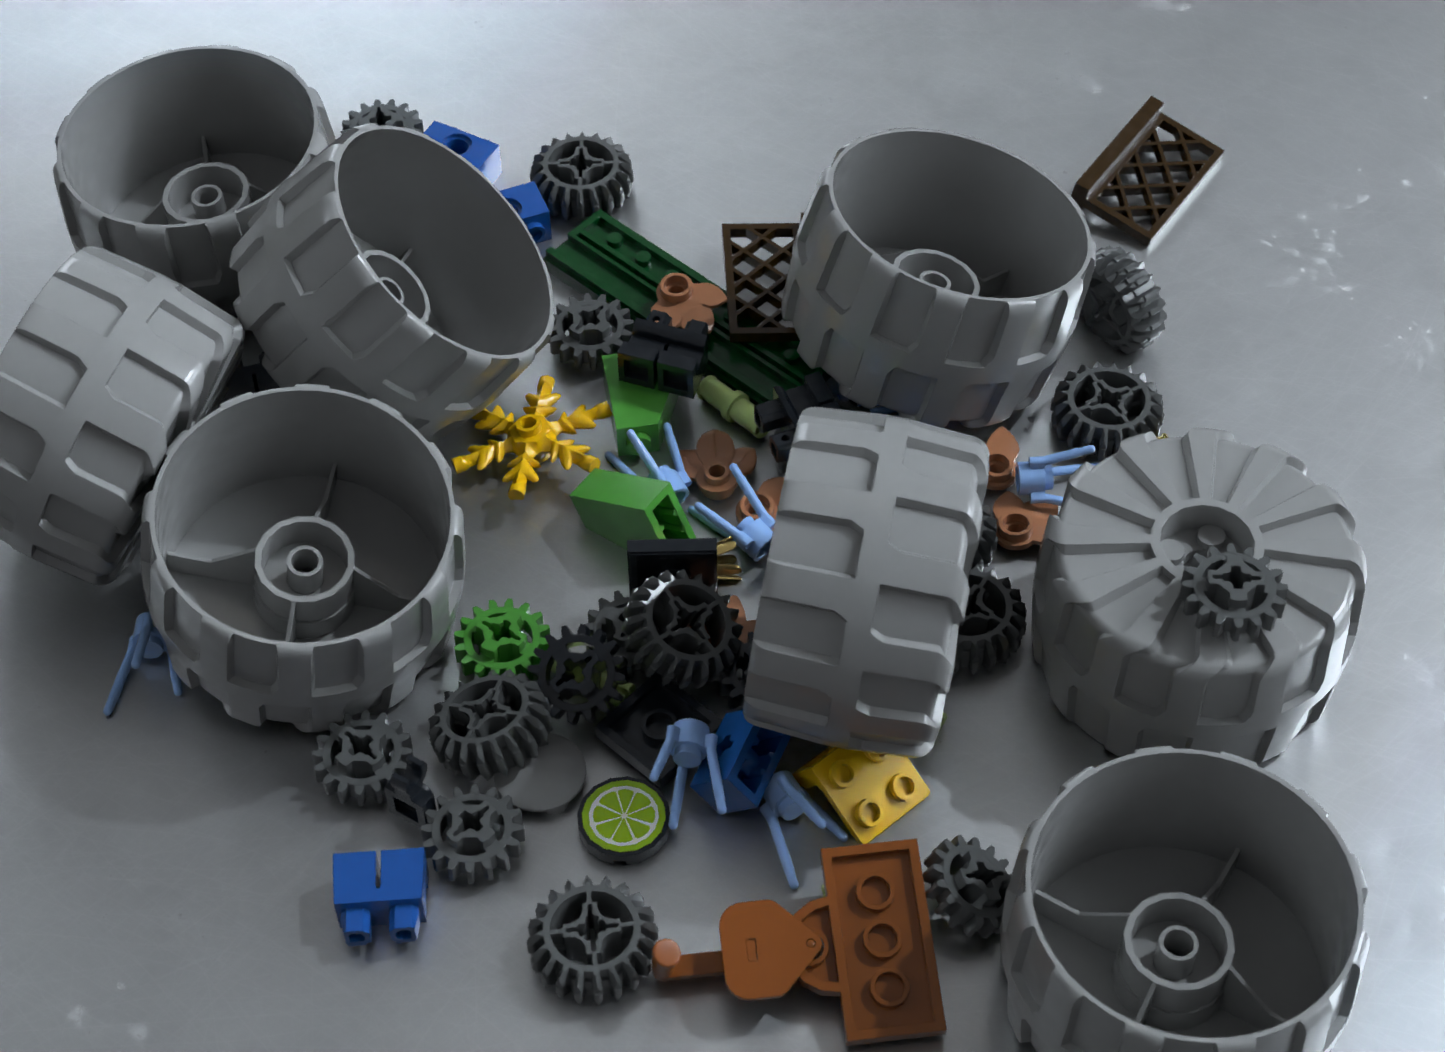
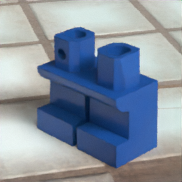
(377, 897)

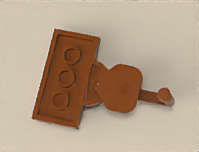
(871, 938)

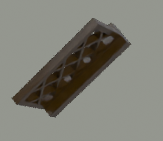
(1116, 161)
(761, 235)

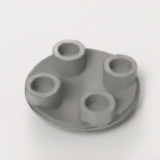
(545, 781)

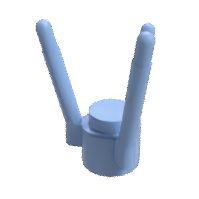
(1037, 474)
(677, 477)
(750, 534)
(144, 643)
(689, 744)
(789, 800)

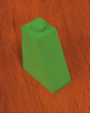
(635, 409)
(630, 508)

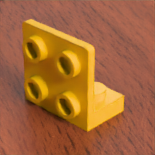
(864, 788)

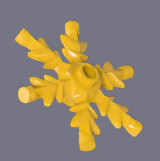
(533, 438)

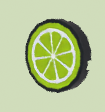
(624, 820)

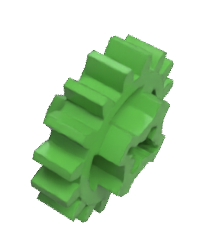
(500, 639)

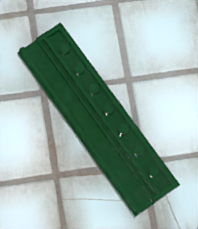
(624, 266)

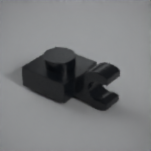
(408, 794)

